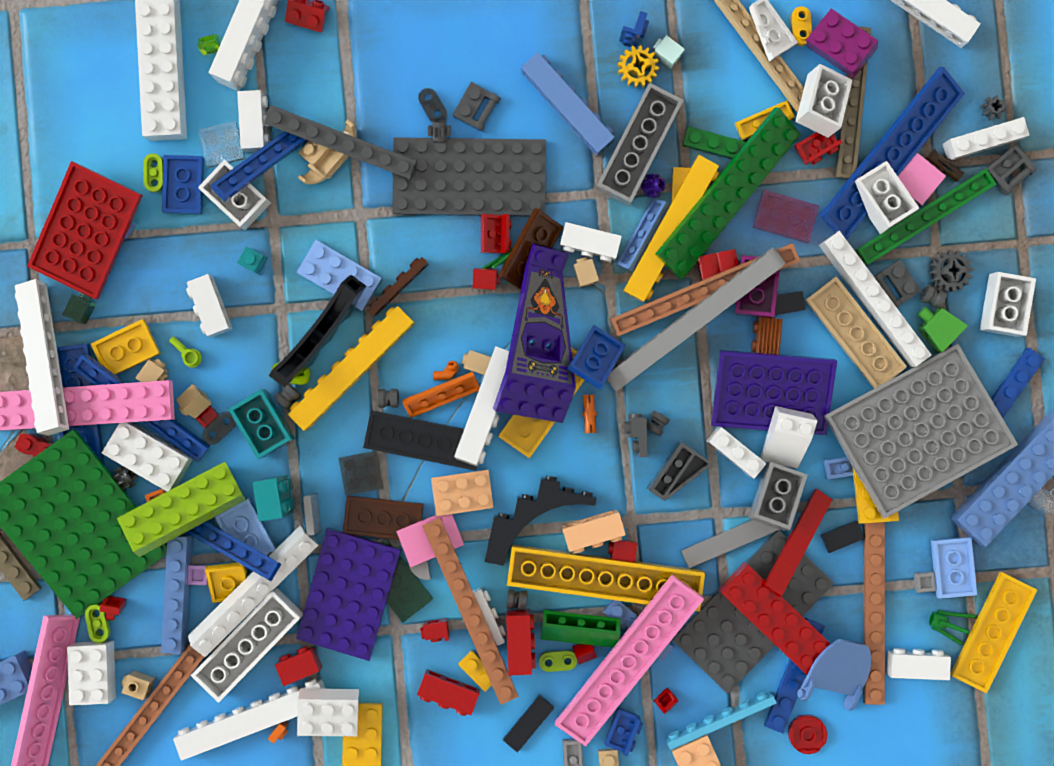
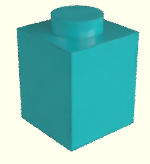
(252, 260)

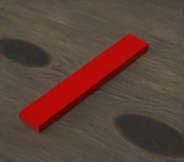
(797, 543)

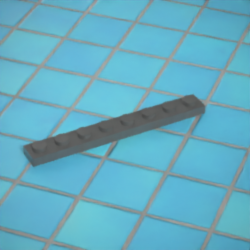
(340, 142)

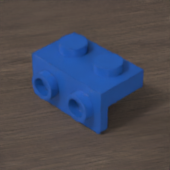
(629, 36)
(623, 731)

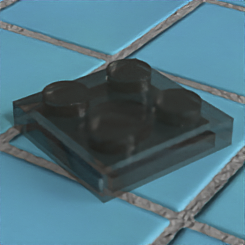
(361, 473)

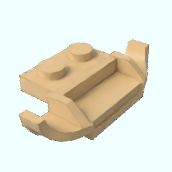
(323, 160)

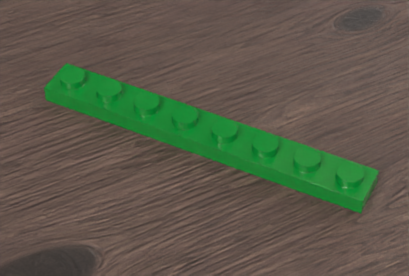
(926, 217)

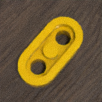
(801, 24)

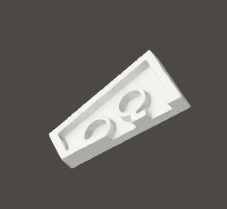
(771, 29)

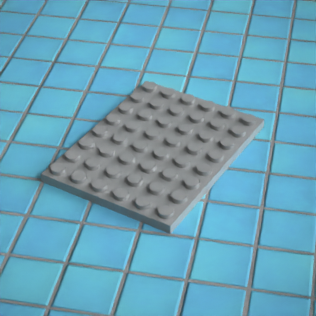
(920, 431)

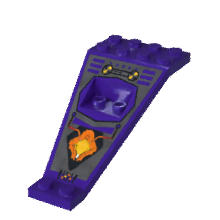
(537, 375)

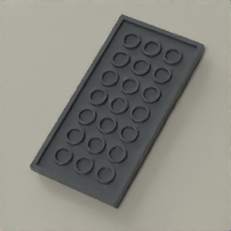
(471, 177)
(725, 639)

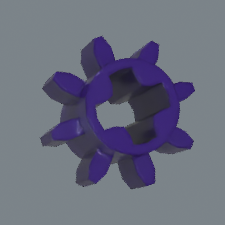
(653, 185)

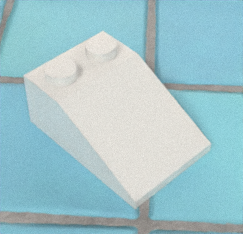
(885, 197)
(788, 437)

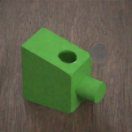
(940, 328)

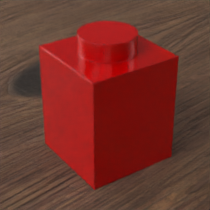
(485, 278)
(623, 550)

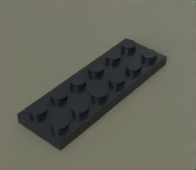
(414, 439)

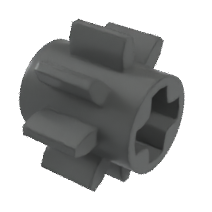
(988, 110)
(439, 130)
(124, 477)

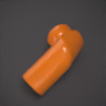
(448, 373)

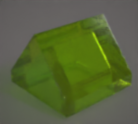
(209, 44)

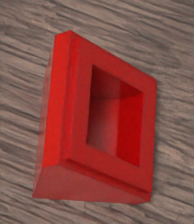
(584, 652)
(666, 700)

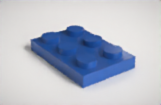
(180, 184)
(596, 357)

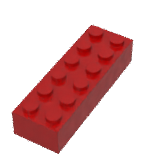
(774, 617)

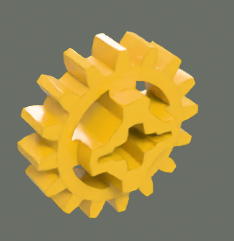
(630, 69)

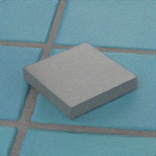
(311, 513)

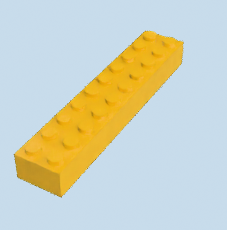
(594, 575)

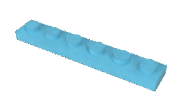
(723, 719)

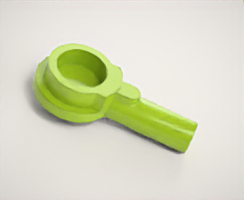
(191, 357)

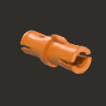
(589, 413)

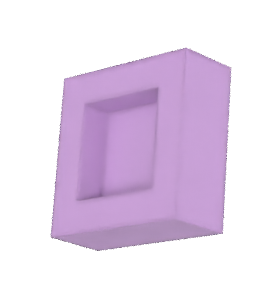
(197, 575)

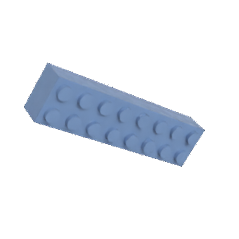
(1009, 485)

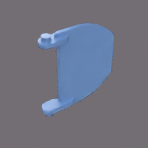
(840, 669)

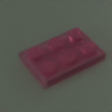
(785, 216)

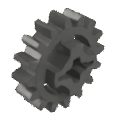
(951, 278)

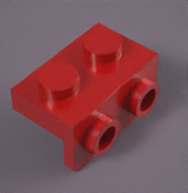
(307, 14)
(816, 146)
(495, 233)

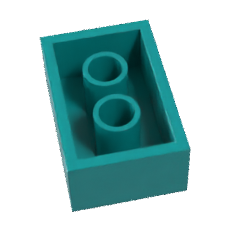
(261, 423)
(273, 498)

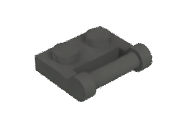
(471, 103)
(1006, 165)
(900, 280)

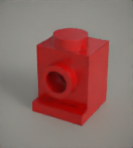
(435, 630)

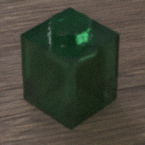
(79, 308)

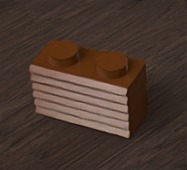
(767, 335)

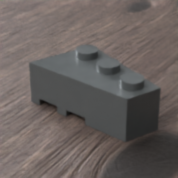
(677, 471)

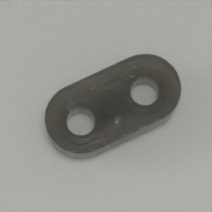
(432, 105)
(219, 427)

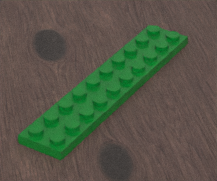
(728, 193)

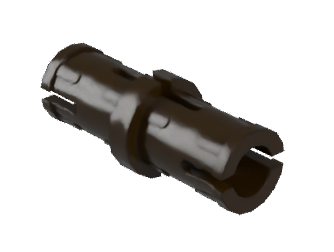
(955, 174)

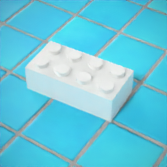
(147, 455)

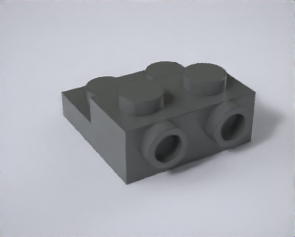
(637, 428)

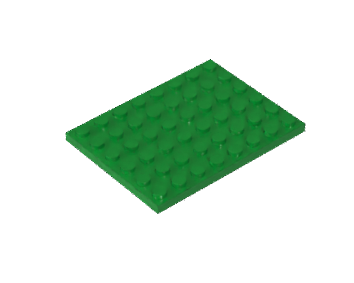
(65, 523)

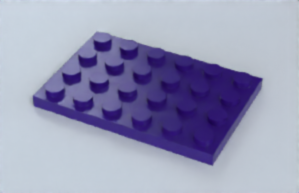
(755, 383)
(348, 594)

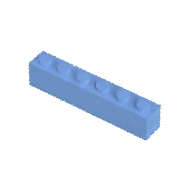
(567, 103)
(176, 595)

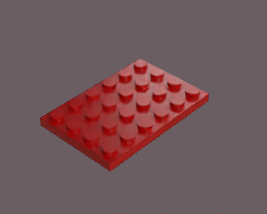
(84, 230)

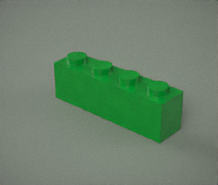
(580, 628)

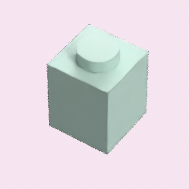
(668, 51)

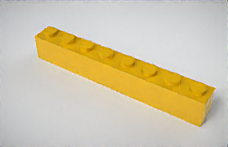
(650, 266)
(351, 368)

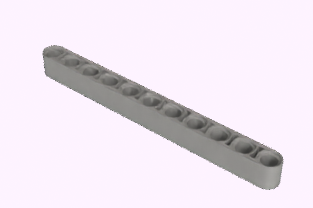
(695, 318)

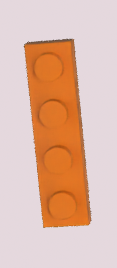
(441, 394)

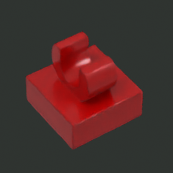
(112, 606)

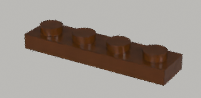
(391, 292)

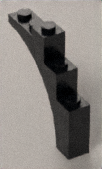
(320, 333)
(549, 497)

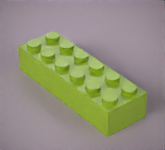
(181, 509)

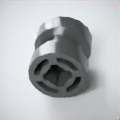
(933, 296)
(287, 395)
(388, 398)
(659, 419)
(512, 599)

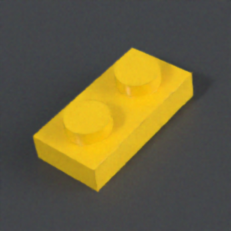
(474, 668)

